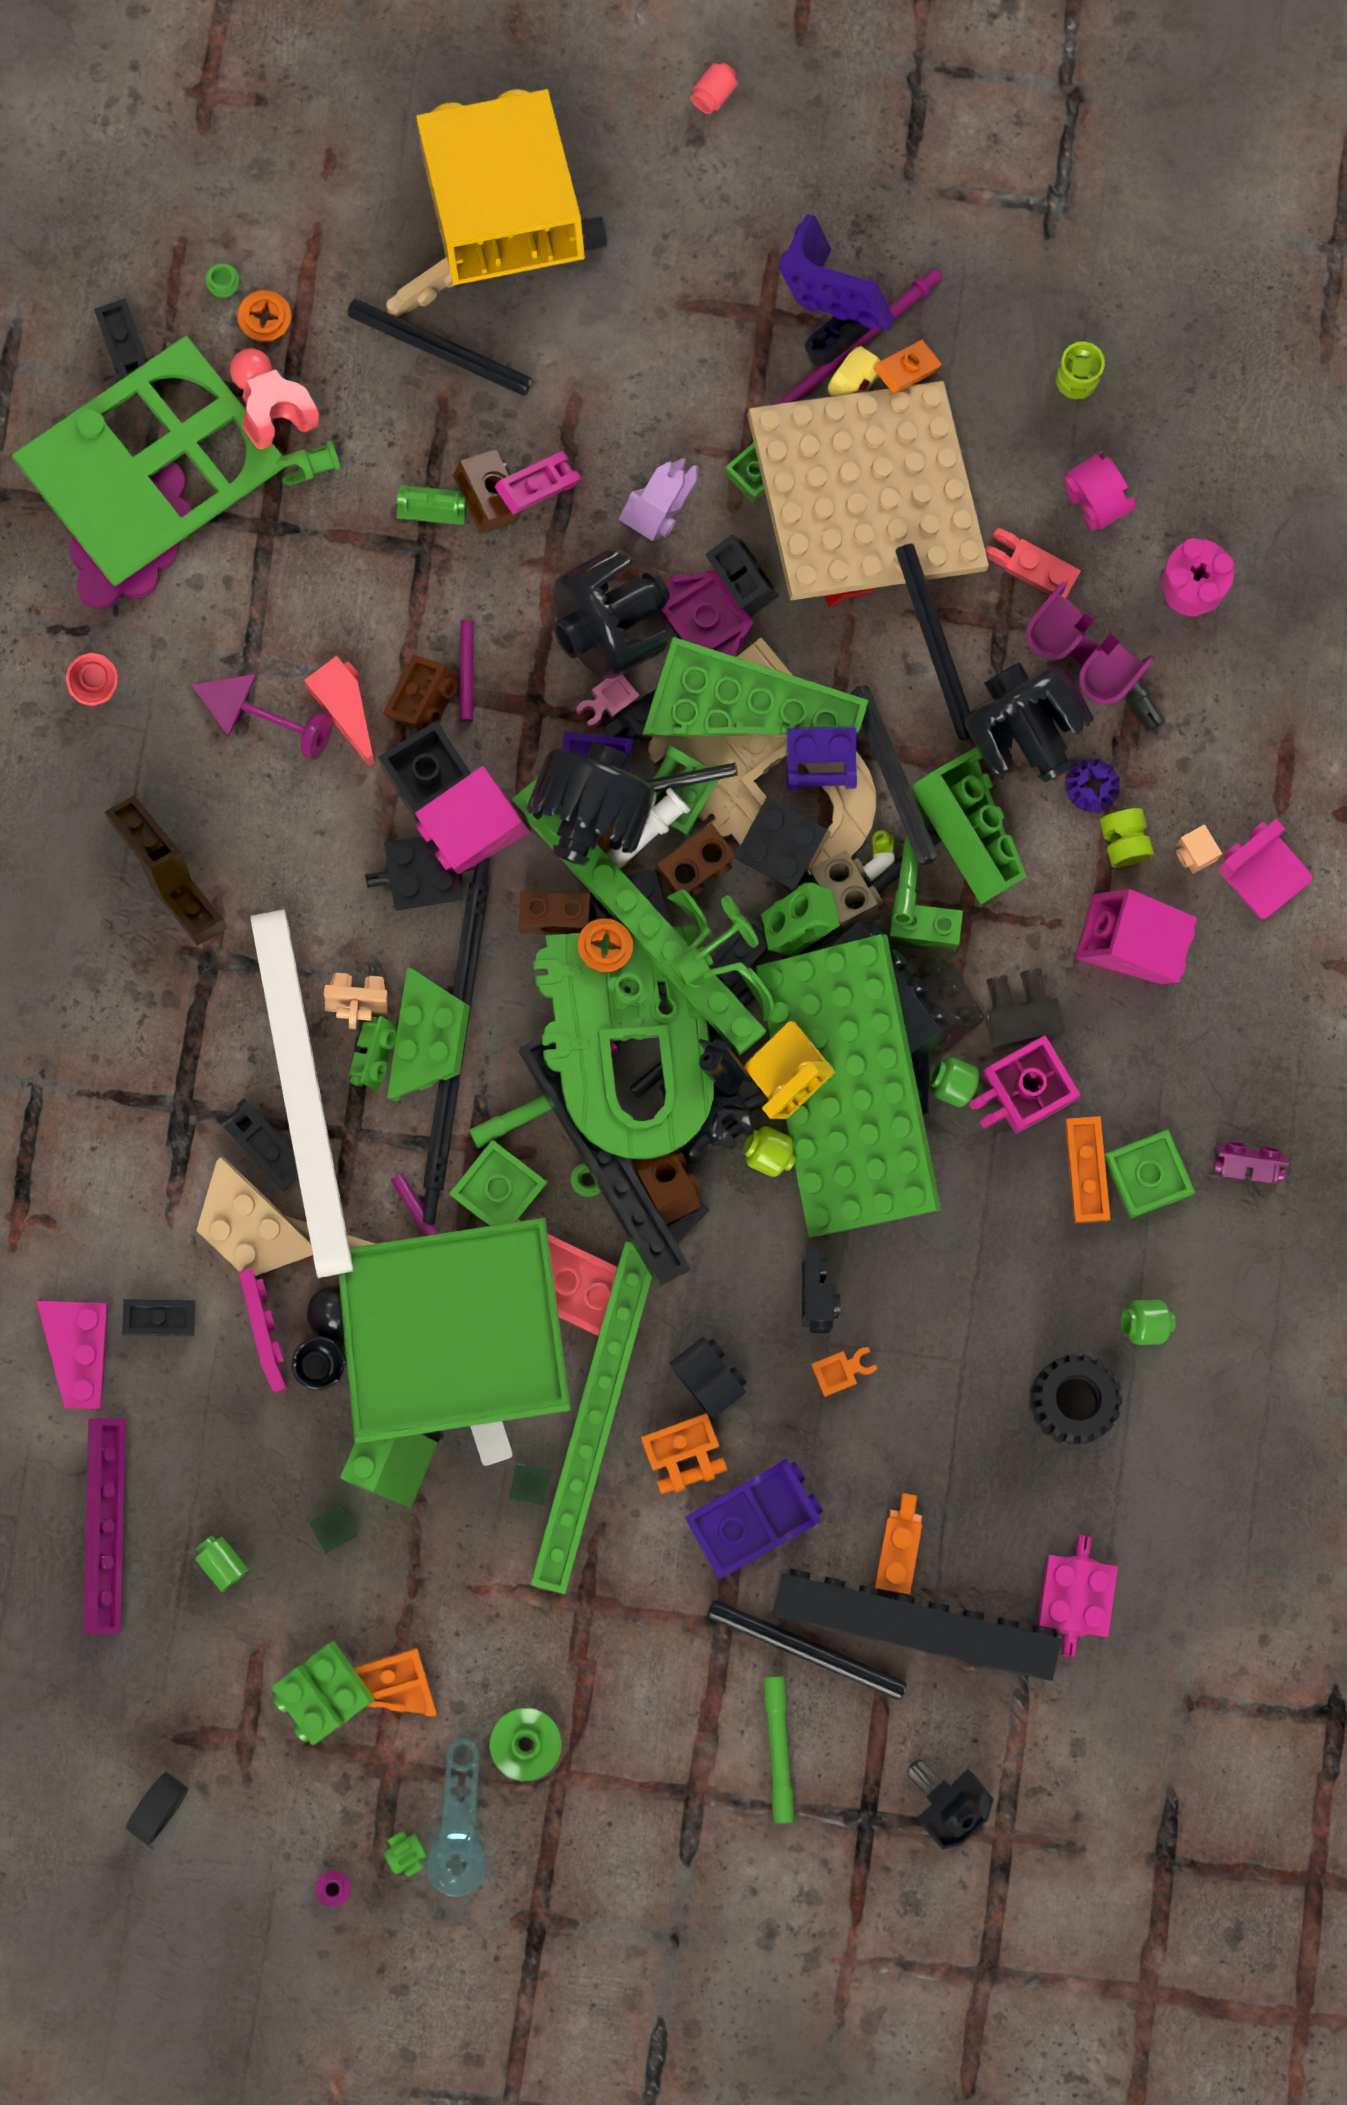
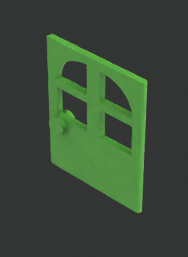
(109, 494)

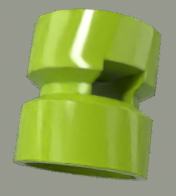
(1080, 370)
(1127, 837)

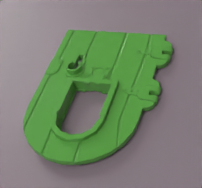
(582, 1053)

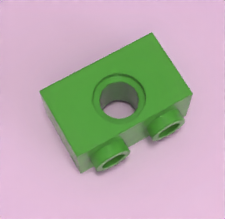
(930, 929)

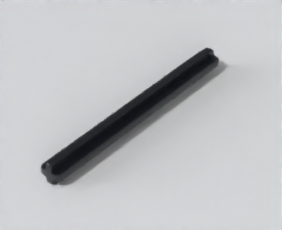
(439, 347)
(934, 637)
(896, 780)
(807, 1650)

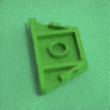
(427, 1036)

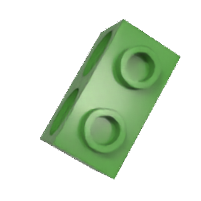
(800, 919)

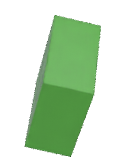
(746, 474)

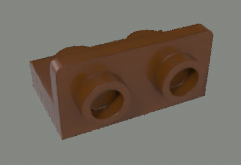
(422, 693)

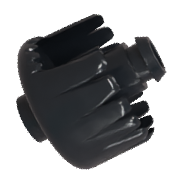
(595, 623)
(1025, 711)
(593, 796)

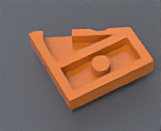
(398, 1683)

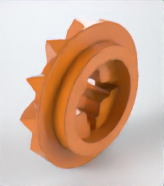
(255, 305)
(618, 938)

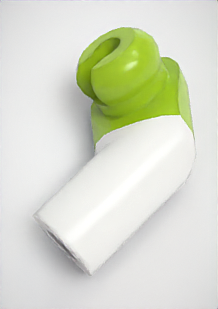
(882, 855)

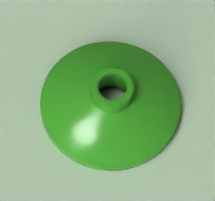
(525, 1764)

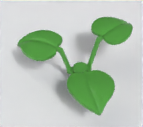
(697, 961)

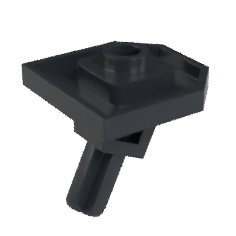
(954, 1808)

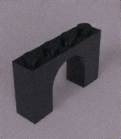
(923, 1020)

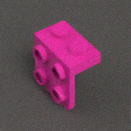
(1264, 870)

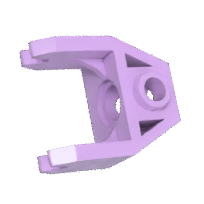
(654, 508)

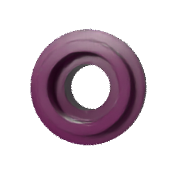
(343, 1882)

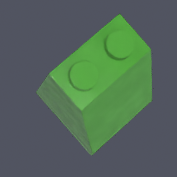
(391, 1467)

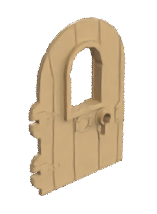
(739, 799)

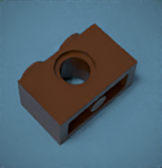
(486, 508)
(553, 912)
(669, 1198)

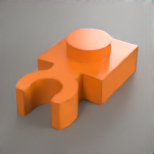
(837, 1372)

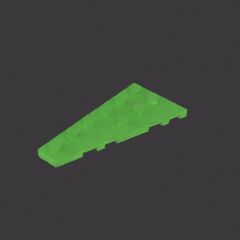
(728, 696)

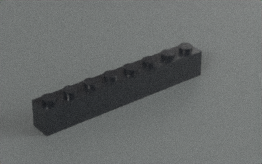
(916, 1626)

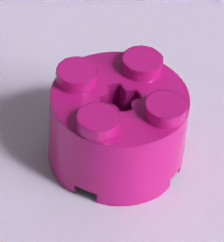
(1099, 491)
(1201, 559)

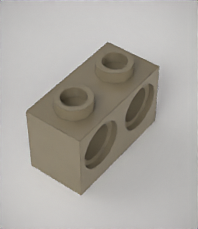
(848, 891)

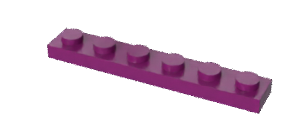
(104, 1526)

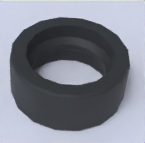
(156, 1808)

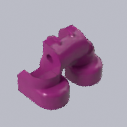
(1107, 668)

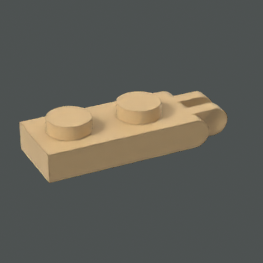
(421, 289)

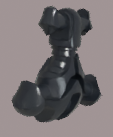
(724, 1123)

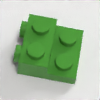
(321, 1694)

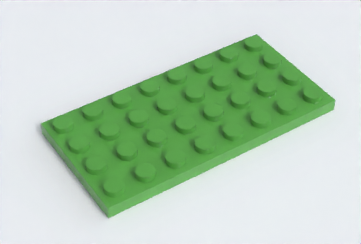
(864, 1129)

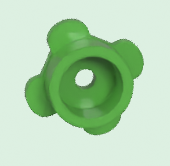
(632, 981)

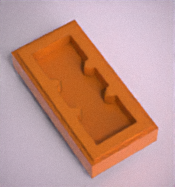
(907, 366)

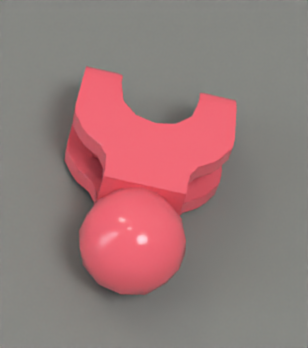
(269, 397)

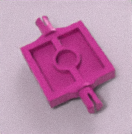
(1077, 1596)

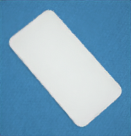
(491, 1442)

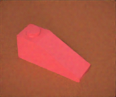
(339, 695)

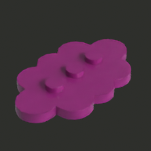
(94, 586)

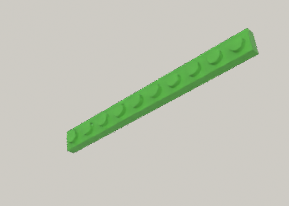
(651, 933)
(593, 1422)

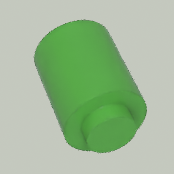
(220, 1562)

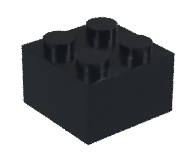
(423, 767)
(782, 844)

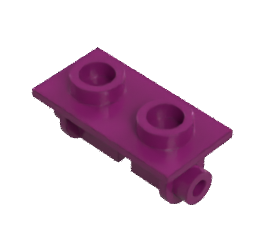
(1264, 1162)

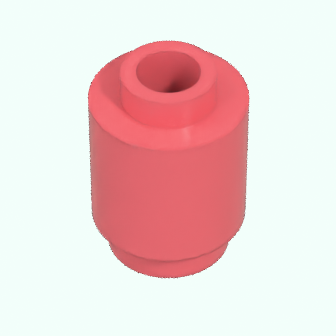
(714, 88)

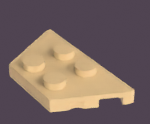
(247, 1225)

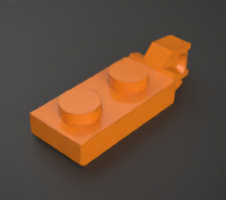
(899, 1547)

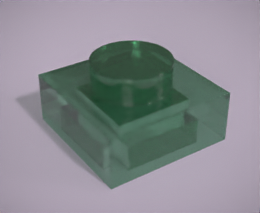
(530, 1484)
(333, 1529)

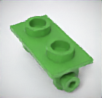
(431, 505)
(370, 1068)

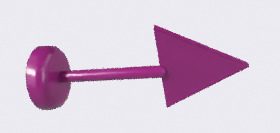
(227, 698)

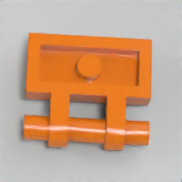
(678, 1444)

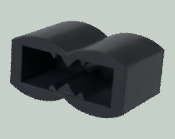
(708, 1377)

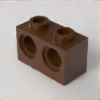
(691, 856)

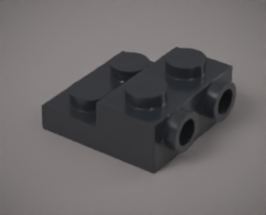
(819, 1302)

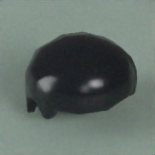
(325, 1313)
(318, 1363)

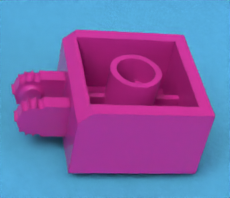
(1021, 1106)

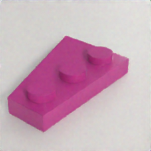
(262, 1325)
(77, 1348)

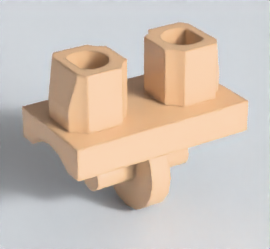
(356, 1002)

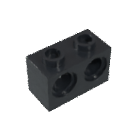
(742, 575)

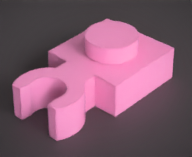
(611, 697)

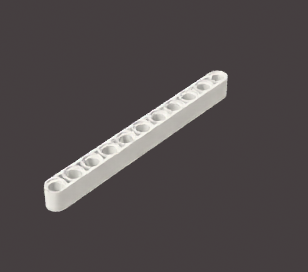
(301, 1094)

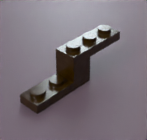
(166, 870)

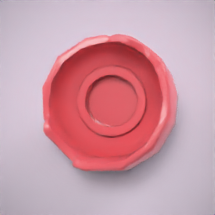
(91, 679)

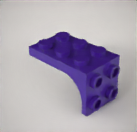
(827, 289)
(754, 1518)

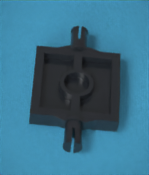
(417, 875)

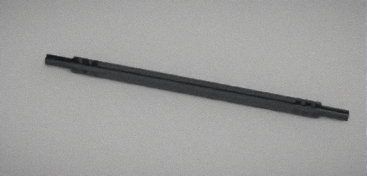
(448, 1089)

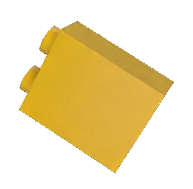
(500, 186)

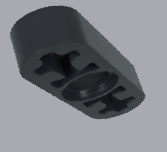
(824, 348)

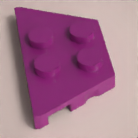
(706, 613)

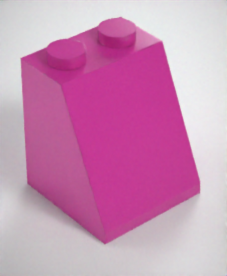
(470, 822)
(1136, 936)

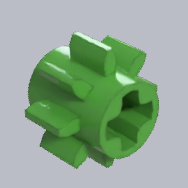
(405, 1853)

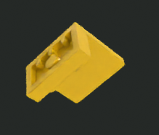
(788, 1071)

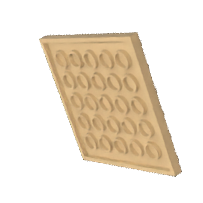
(860, 480)

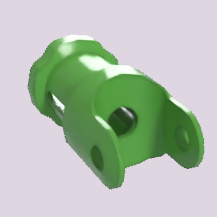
(309, 463)

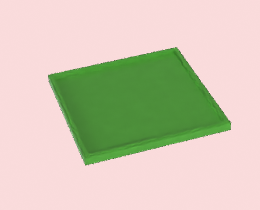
(452, 1331)

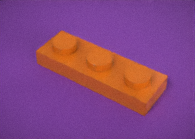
(1087, 1170)

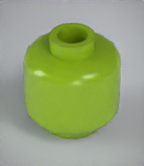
(769, 1151)

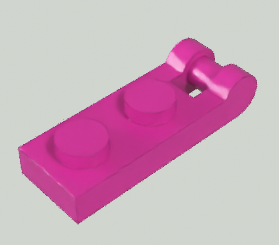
(537, 482)

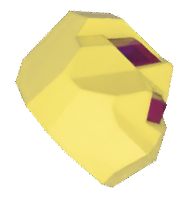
(855, 373)

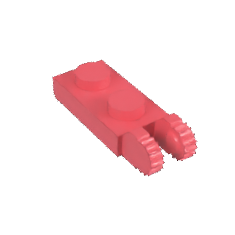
(1032, 564)

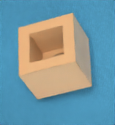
(1197, 849)

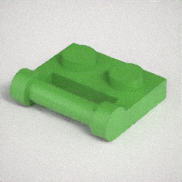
(694, 795)

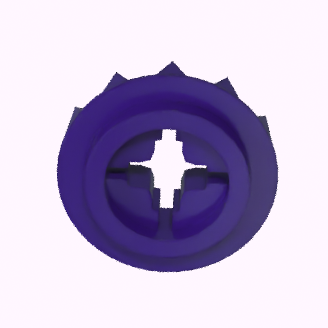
(1085, 798)

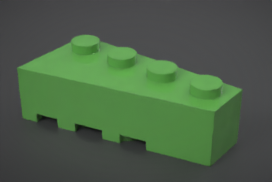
(970, 825)

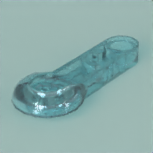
(458, 1832)

